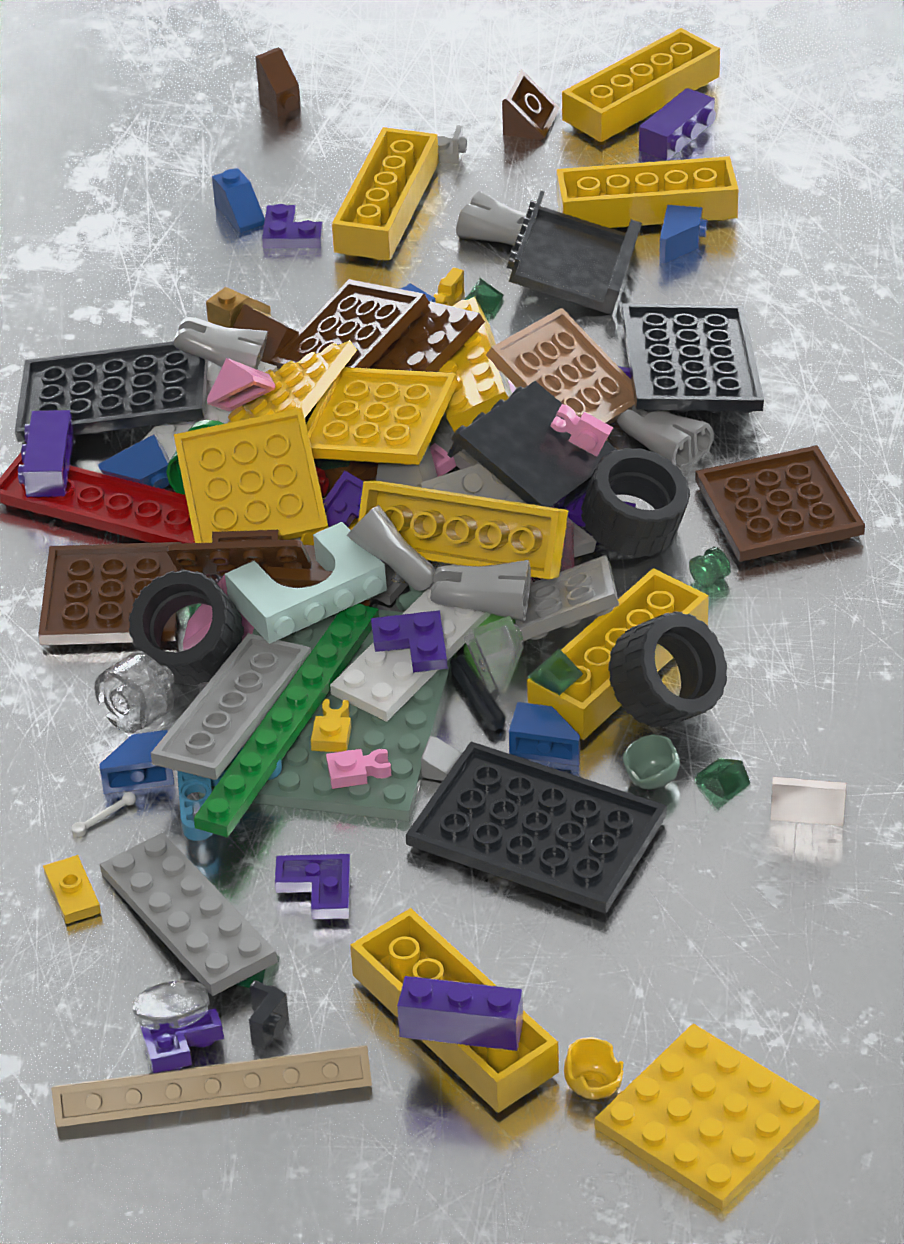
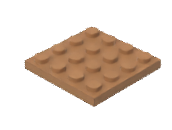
(566, 365)

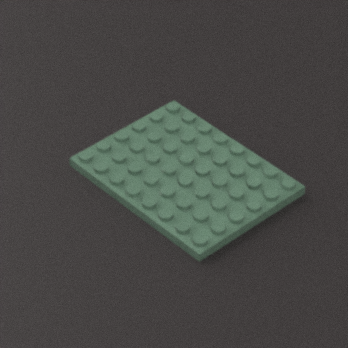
(305, 775)

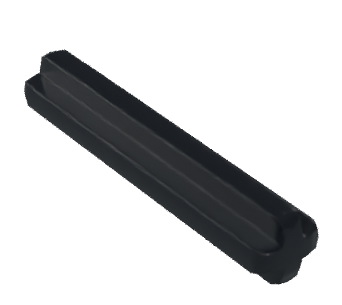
(477, 693)

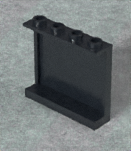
(571, 257)
(526, 452)

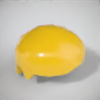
(592, 1068)

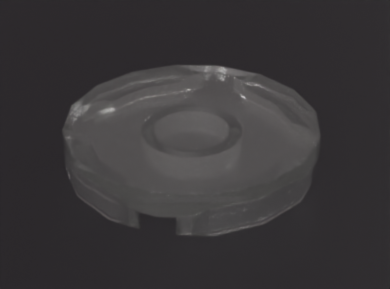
(171, 1003)

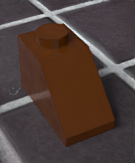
(277, 83)

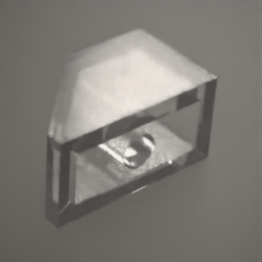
(496, 653)

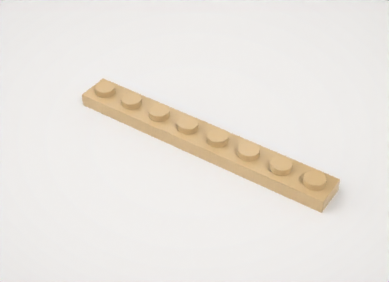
(211, 1086)

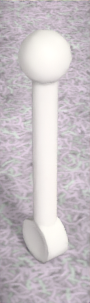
(79, 828)

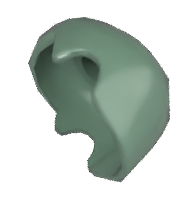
(651, 762)

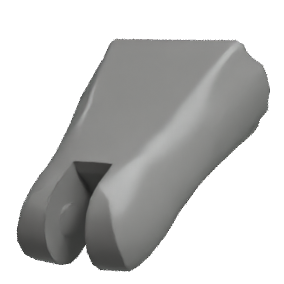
(489, 221)
(219, 342)
(669, 435)
(382, 539)
(489, 588)

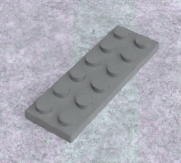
(230, 707)
(188, 913)

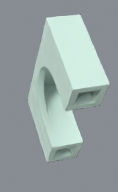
(284, 610)

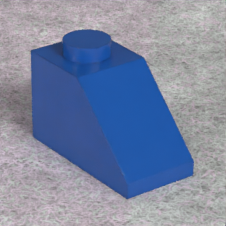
(237, 200)
(681, 231)
(140, 463)
(543, 735)
(131, 765)

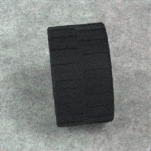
(629, 528)
(164, 598)
(697, 657)

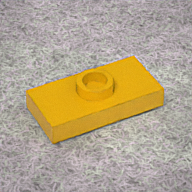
(71, 889)

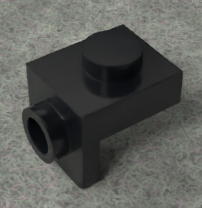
(269, 1014)

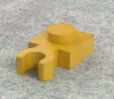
(451, 288)
(332, 729)

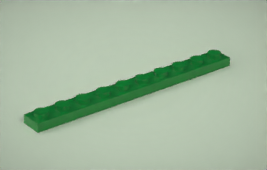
(284, 721)

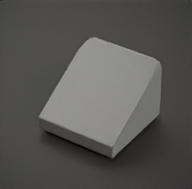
(438, 759)

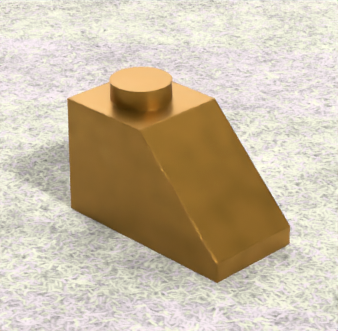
(226, 305)

